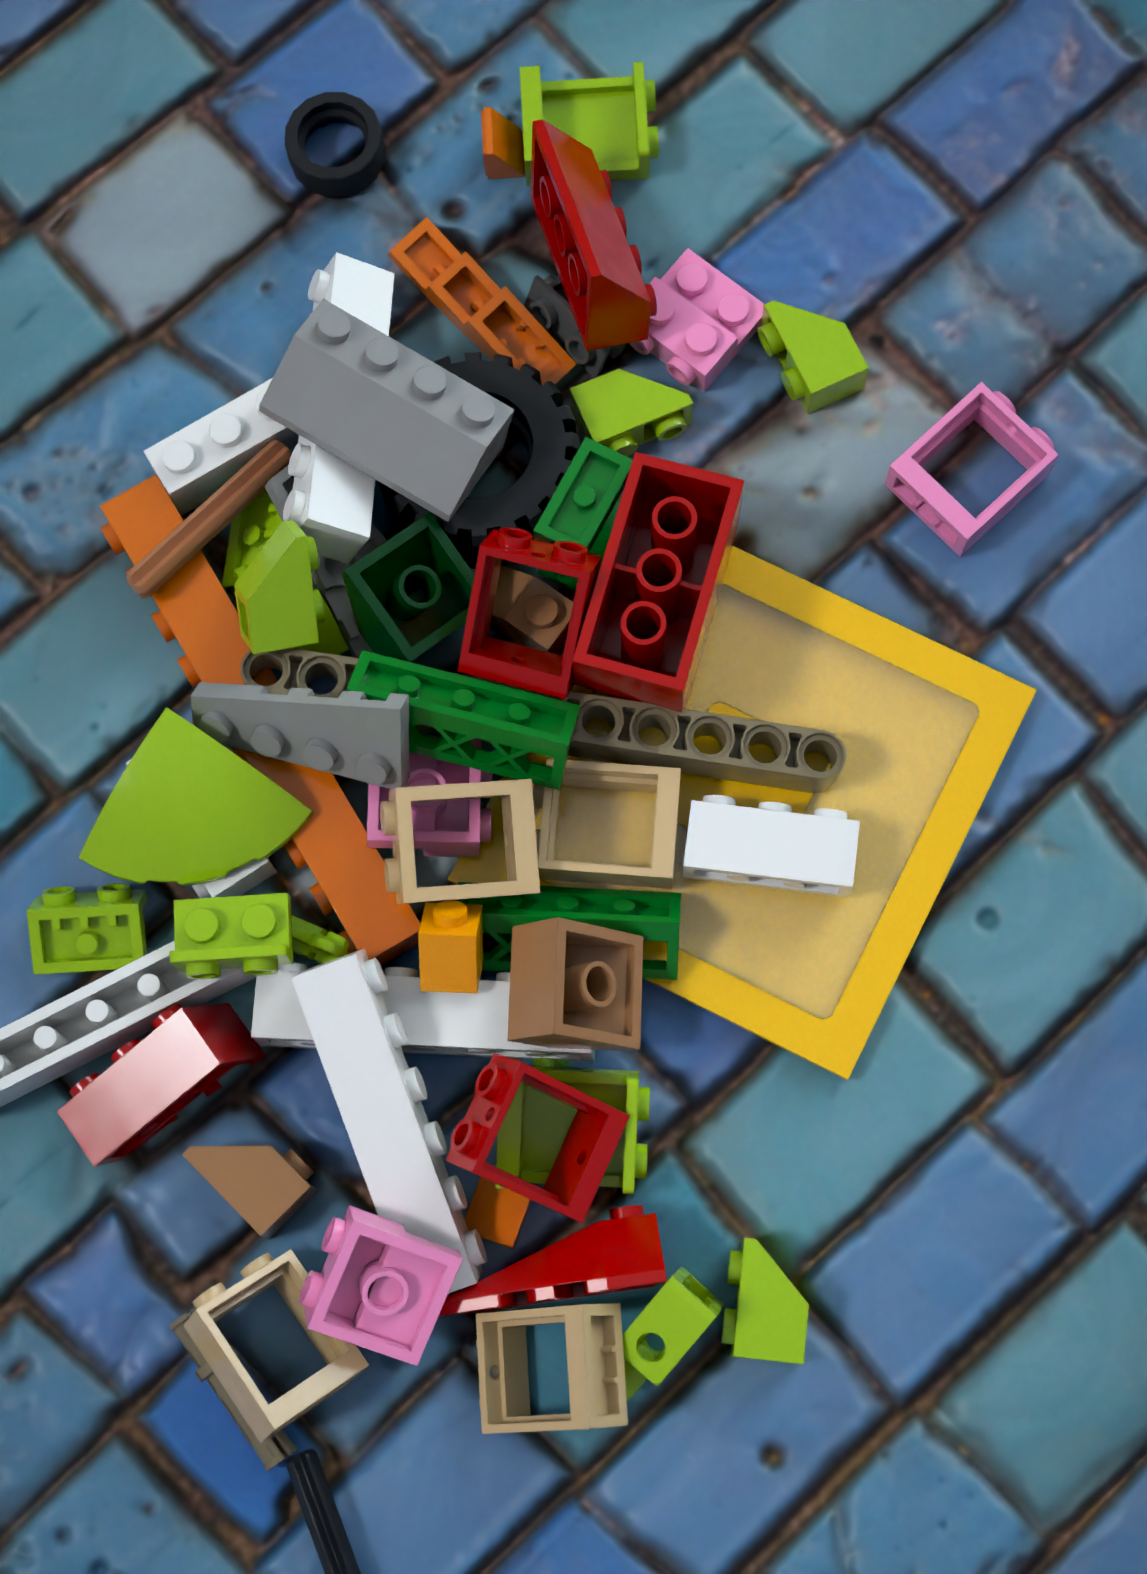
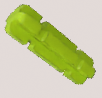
(316, 942)

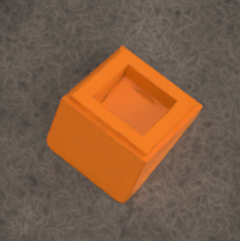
(501, 146)
(497, 1214)

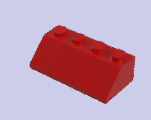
(588, 241)

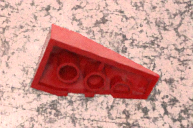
(594, 1261)

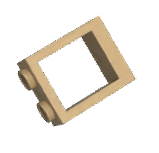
(612, 776)
(518, 840)
(288, 1276)
(593, 1364)

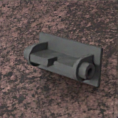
(552, 310)

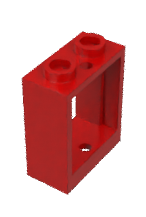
(513, 662)
(582, 1155)

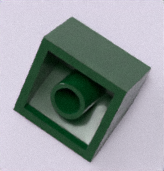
(410, 591)

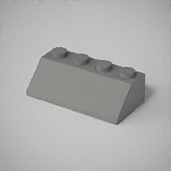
(386, 410)

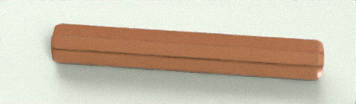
(208, 520)

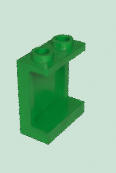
(584, 503)

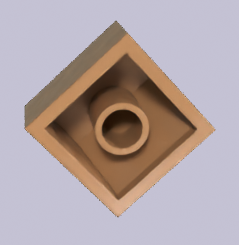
(575, 986)

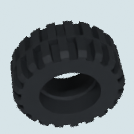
(542, 426)

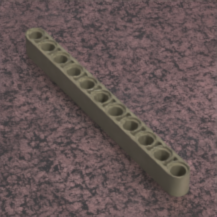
(626, 719)

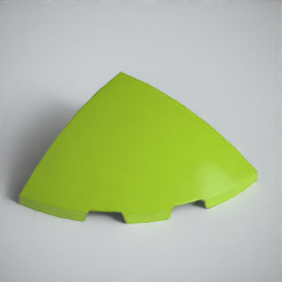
(189, 811)

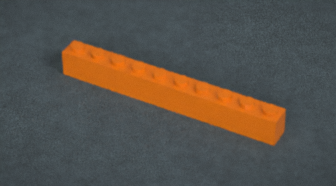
(208, 630)

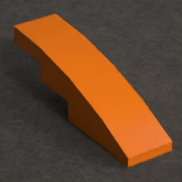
(476, 304)

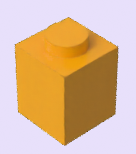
(451, 947)

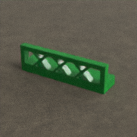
(471, 709)
(630, 911)

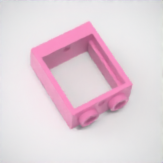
(934, 504)

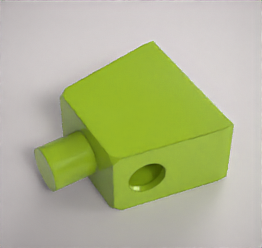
(679, 1317)

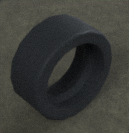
(328, 109)

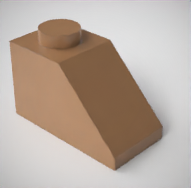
(530, 612)
(256, 1182)

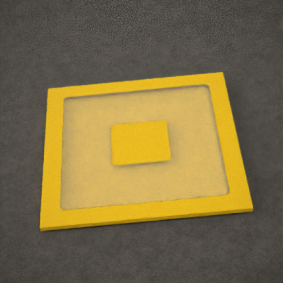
(920, 757)

